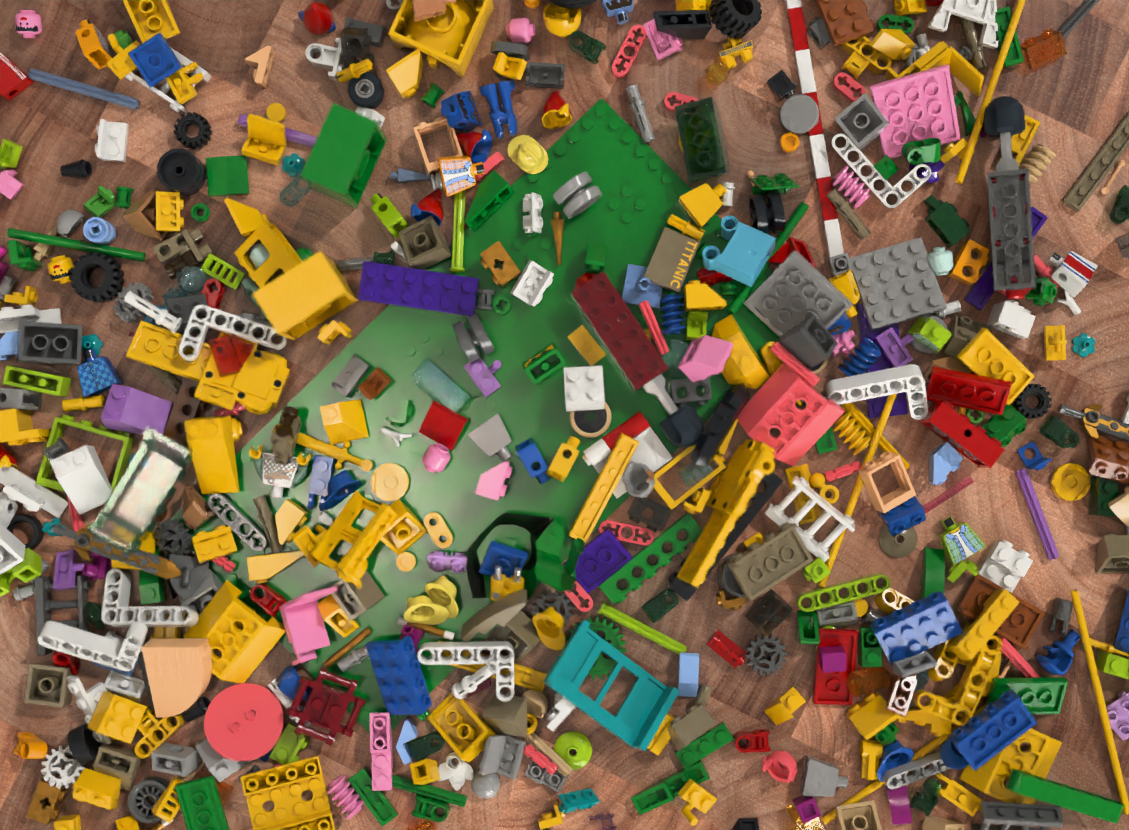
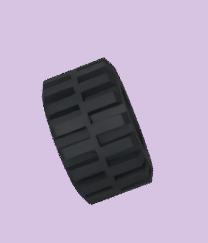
(735, 16)
(82, 273)

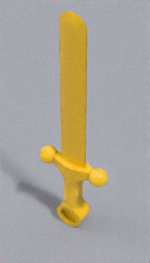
(333, 451)

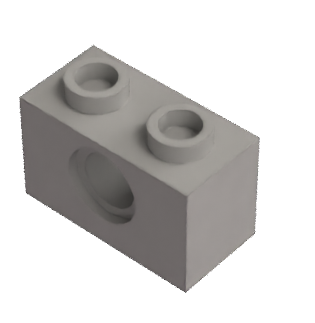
(175, 759)

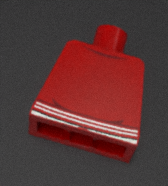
(12, 78)

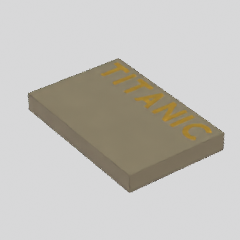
(671, 260)

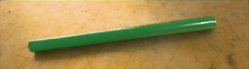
(780, 240)
(76, 244)

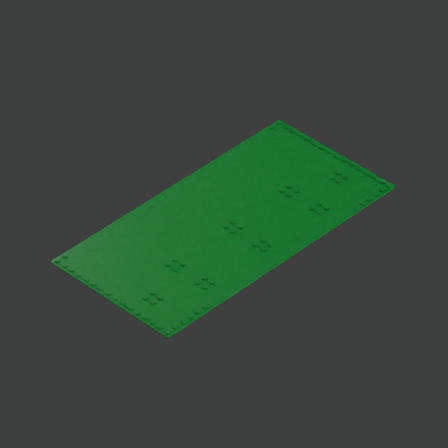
(627, 219)

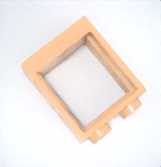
(424, 128)
(895, 497)

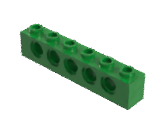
(685, 523)

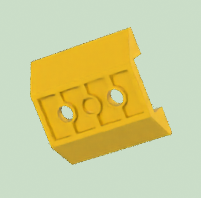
(240, 648)
(1035, 761)
(284, 788)

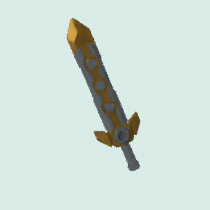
(1094, 421)
(143, 560)

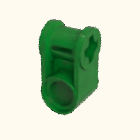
(922, 151)
(429, 808)

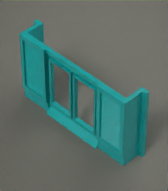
(643, 706)

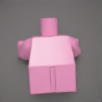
(9, 184)
(844, 344)

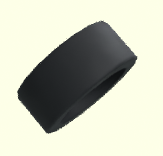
(36, 525)
(82, 744)

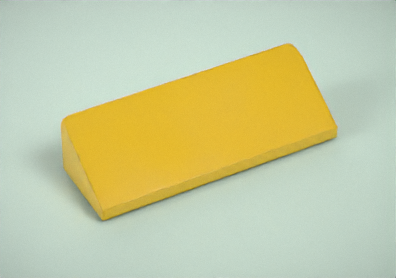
(802, 498)

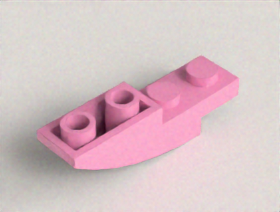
(381, 751)

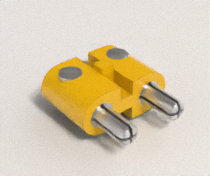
(502, 586)

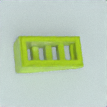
(208, 263)

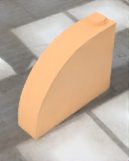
(177, 672)

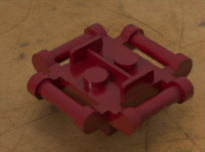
(326, 706)

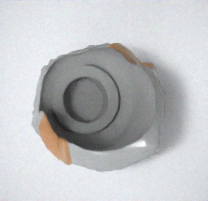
(638, 479)

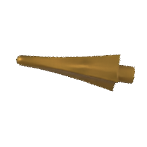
(558, 225)

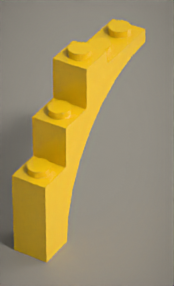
(937, 725)

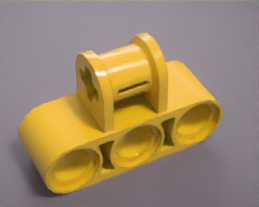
(858, 61)
(149, 727)

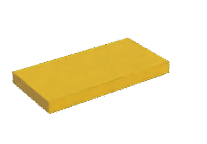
(991, 359)

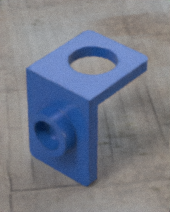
(1037, 462)

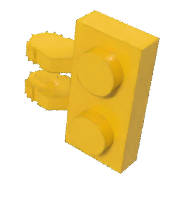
(183, 85)

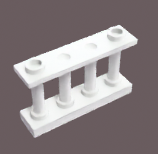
(165, 87)
(818, 549)

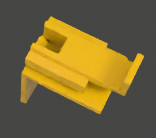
(942, 55)

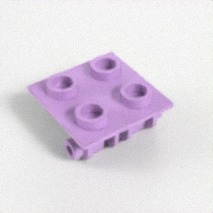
(439, 562)
(1119, 715)

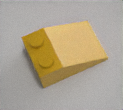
(461, 727)

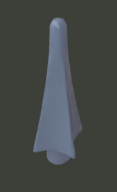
(408, 176)

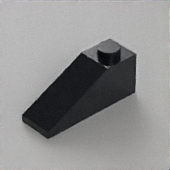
(683, 24)

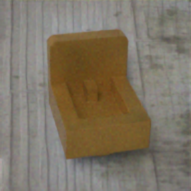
(732, 602)

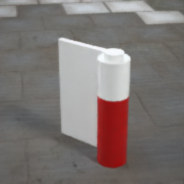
(648, 452)

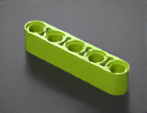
(852, 592)

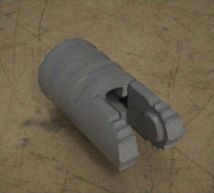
(1062, 610)

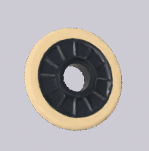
(594, 428)

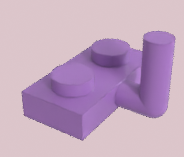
(894, 347)
(484, 376)
(65, 569)

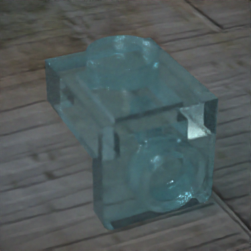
(694, 473)

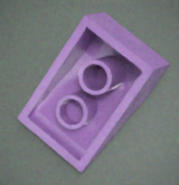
(135, 410)

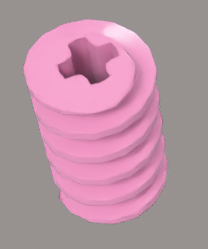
(851, 187)
(345, 796)

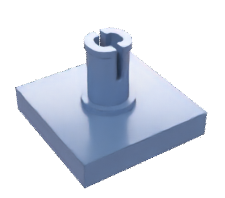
(640, 289)

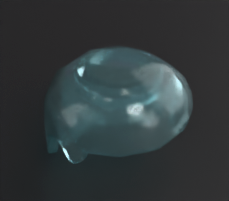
(191, 279)

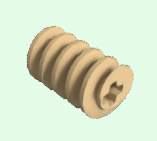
(1035, 161)

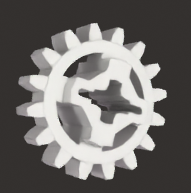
(55, 768)

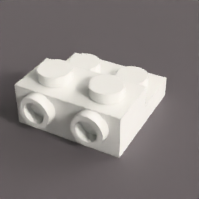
(1005, 565)
(559, 712)

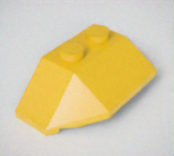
(743, 363)

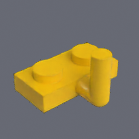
(122, 63)
(306, 541)
(696, 797)

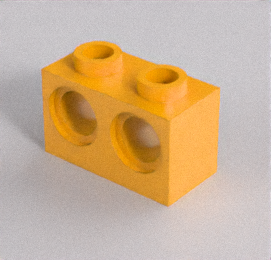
(965, 260)

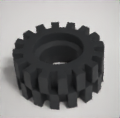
(187, 120)
(1042, 406)

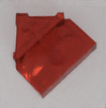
(229, 354)

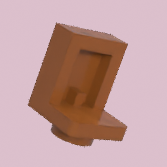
(374, 384)

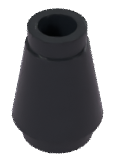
(77, 169)
(197, 709)

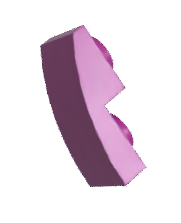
(899, 805)

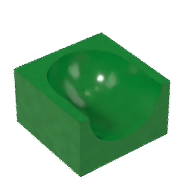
(344, 155)

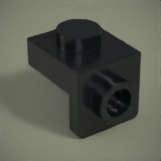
(781, 85)

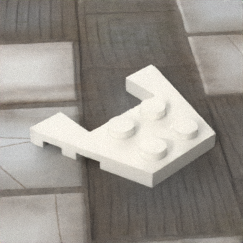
(974, 10)

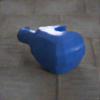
(1060, 654)
(289, 682)

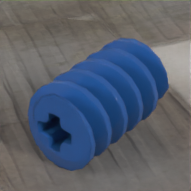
(672, 314)
(862, 359)

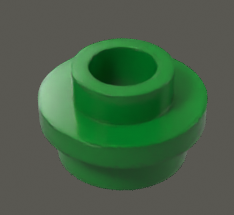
(196, 208)

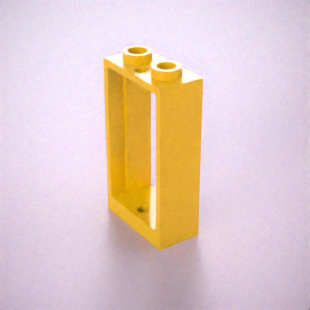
(718, 459)

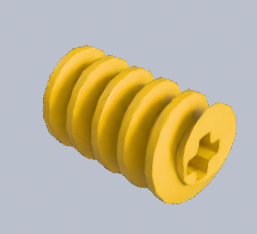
(851, 433)

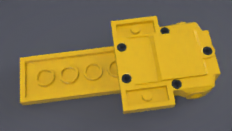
(255, 386)
(728, 499)

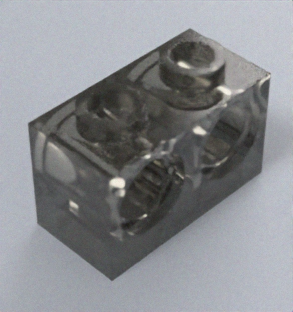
(352, 49)

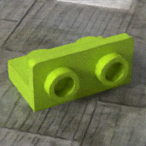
(289, 745)

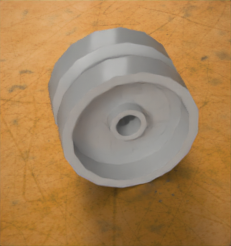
(577, 195)

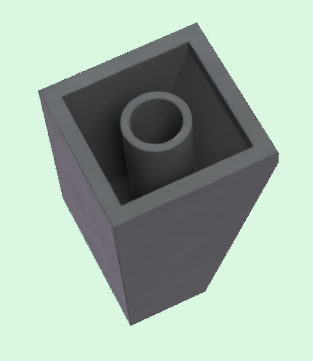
(809, 342)

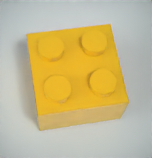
(117, 717)

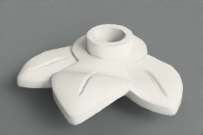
(455, 772)

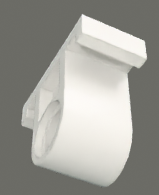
(330, 58)

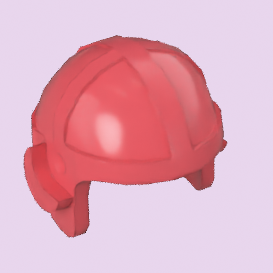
(780, 766)

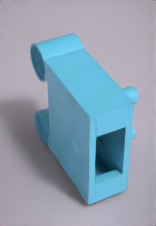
(744, 253)

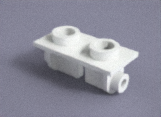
(533, 204)

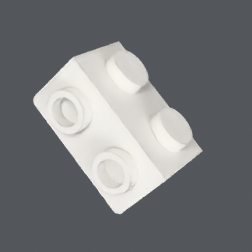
(532, 283)

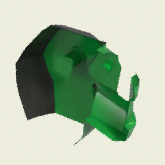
(533, 534)

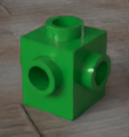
(1043, 293)

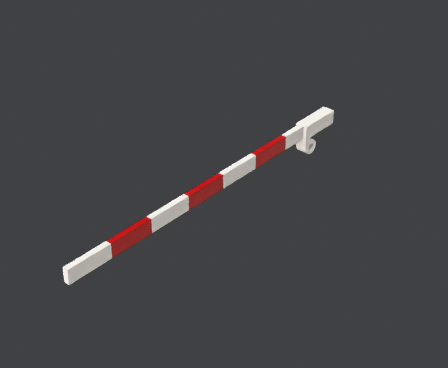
(816, 134)

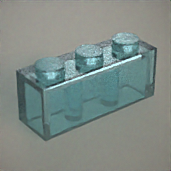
(440, 386)

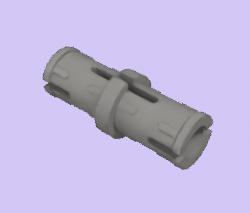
(352, 659)

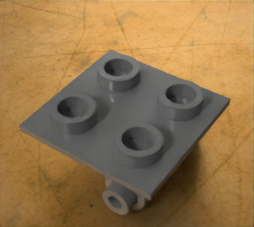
(182, 308)

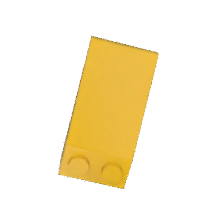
(152, 18)
(213, 453)

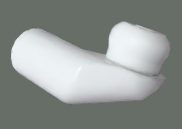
(923, 45)

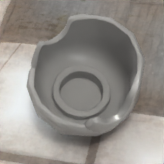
(68, 222)
(485, 785)

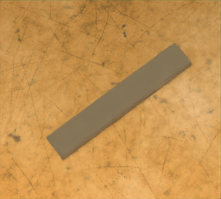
(1099, 167)

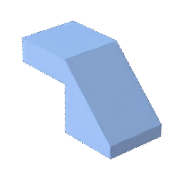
(688, 674)
(407, 733)

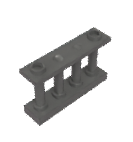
(44, 606)
(1018, 814)

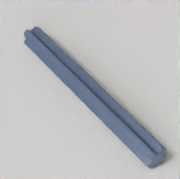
(84, 89)

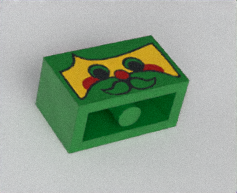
(543, 363)

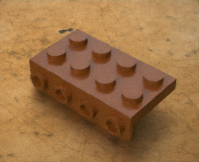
(845, 20)
(1109, 459)
(1016, 627)

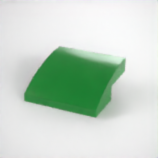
(227, 176)

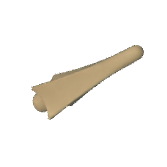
(44, 249)

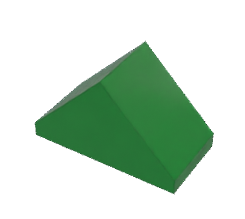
(807, 627)

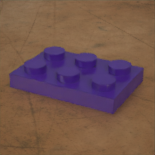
(600, 560)

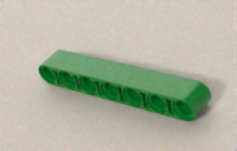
(1064, 796)

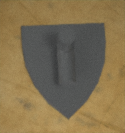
(192, 575)

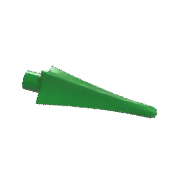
(968, 117)

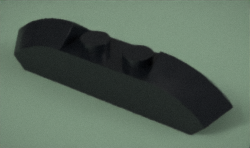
(720, 425)

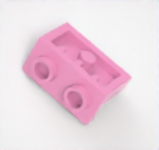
(662, 43)

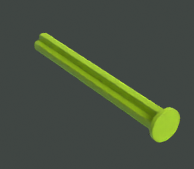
(458, 232)
(641, 628)

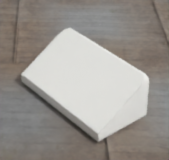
(125, 686)

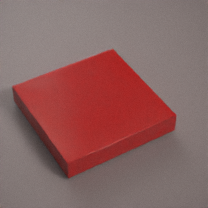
(443, 425)

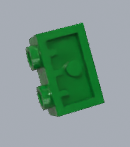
(22, 256)

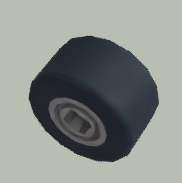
(372, 91)

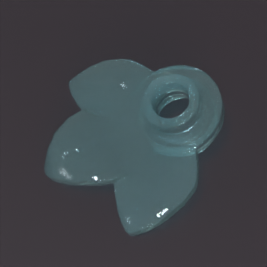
(675, 356)

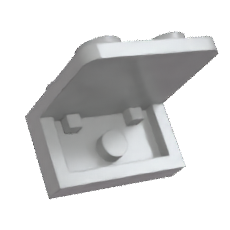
(502, 755)

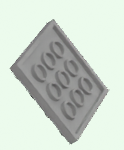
(897, 284)
(794, 294)

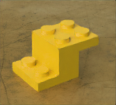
(18, 429)

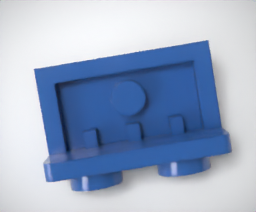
(904, 516)

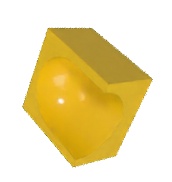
(445, 37)
(305, 296)

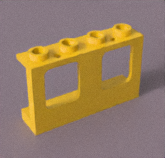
(281, 254)
(362, 541)

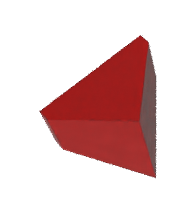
(788, 248)

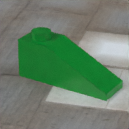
(489, 197)
(152, 586)

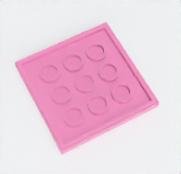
(916, 109)

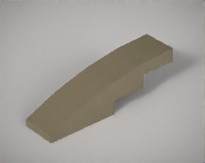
(498, 613)

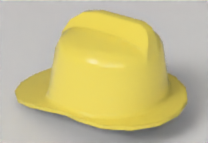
(528, 154)
(443, 593)
(423, 611)

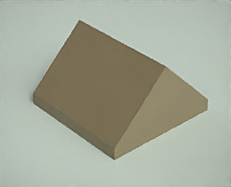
(507, 716)

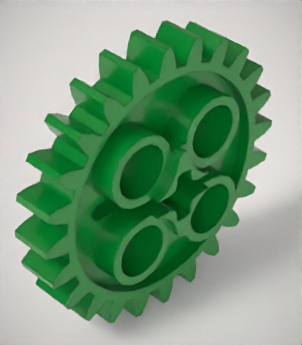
(604, 664)

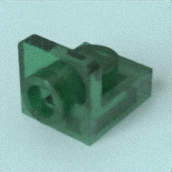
(94, 614)

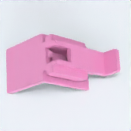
(305, 625)

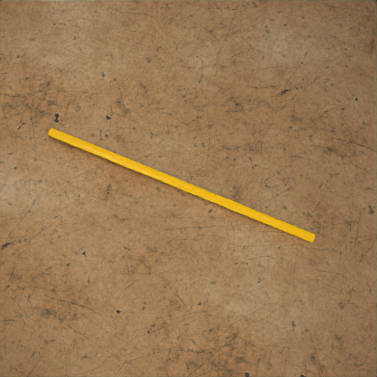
(990, 90)
(859, 482)
(1100, 700)
(877, 783)

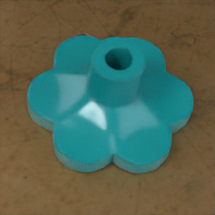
(297, 166)
(94, 343)
(1080, 347)
(48, 527)

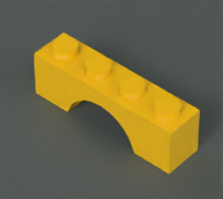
(974, 637)

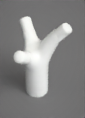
(1069, 301)
(394, 435)

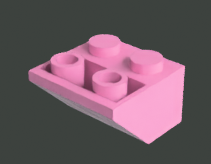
(705, 357)
(492, 482)

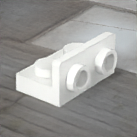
(112, 141)

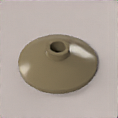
(892, 547)

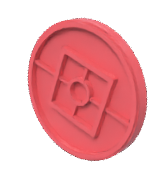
(244, 722)

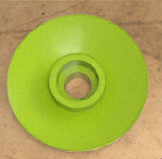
(576, 741)

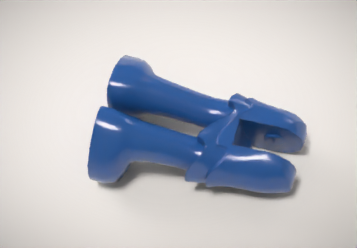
(497, 117)

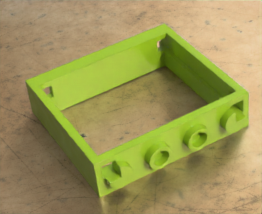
(44, 475)

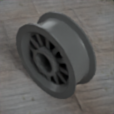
(134, 797)

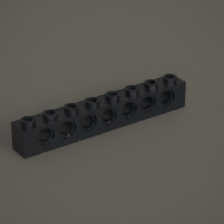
(771, 483)

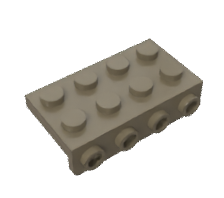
(769, 561)

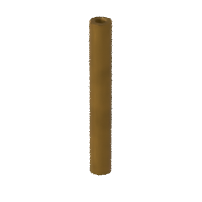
(346, 648)

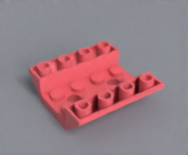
(776, 407)

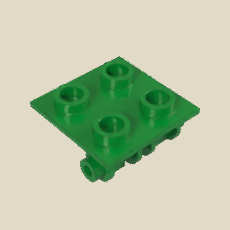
(779, 182)

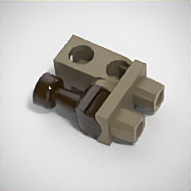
(186, 247)
(286, 435)

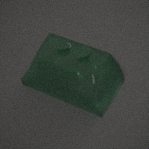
(702, 140)

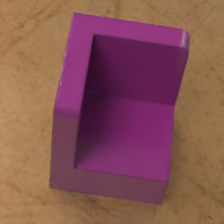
(832, 659)
(806, 808)

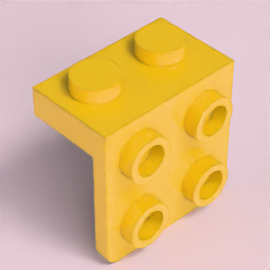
(265, 140)

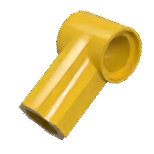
(870, 752)

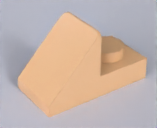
(263, 60)

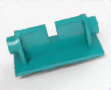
(578, 799)

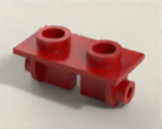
(711, 277)
(726, 649)

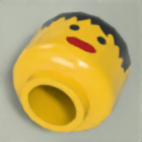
(59, 268)

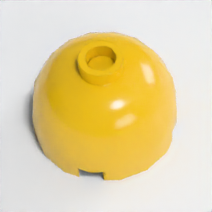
(561, 20)

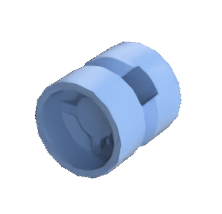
(99, 231)

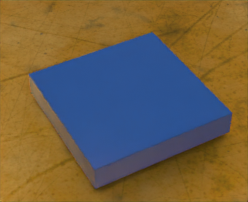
(155, 60)
(502, 555)

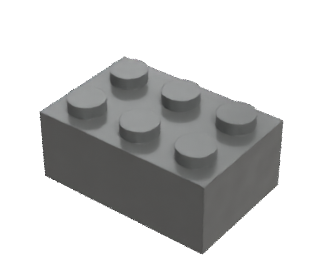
(49, 343)

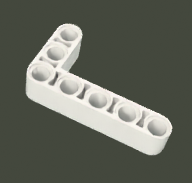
(875, 175)
(229, 328)
(883, 383)
(141, 614)
(93, 646)
(475, 658)

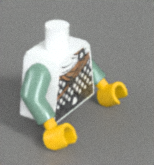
(278, 474)

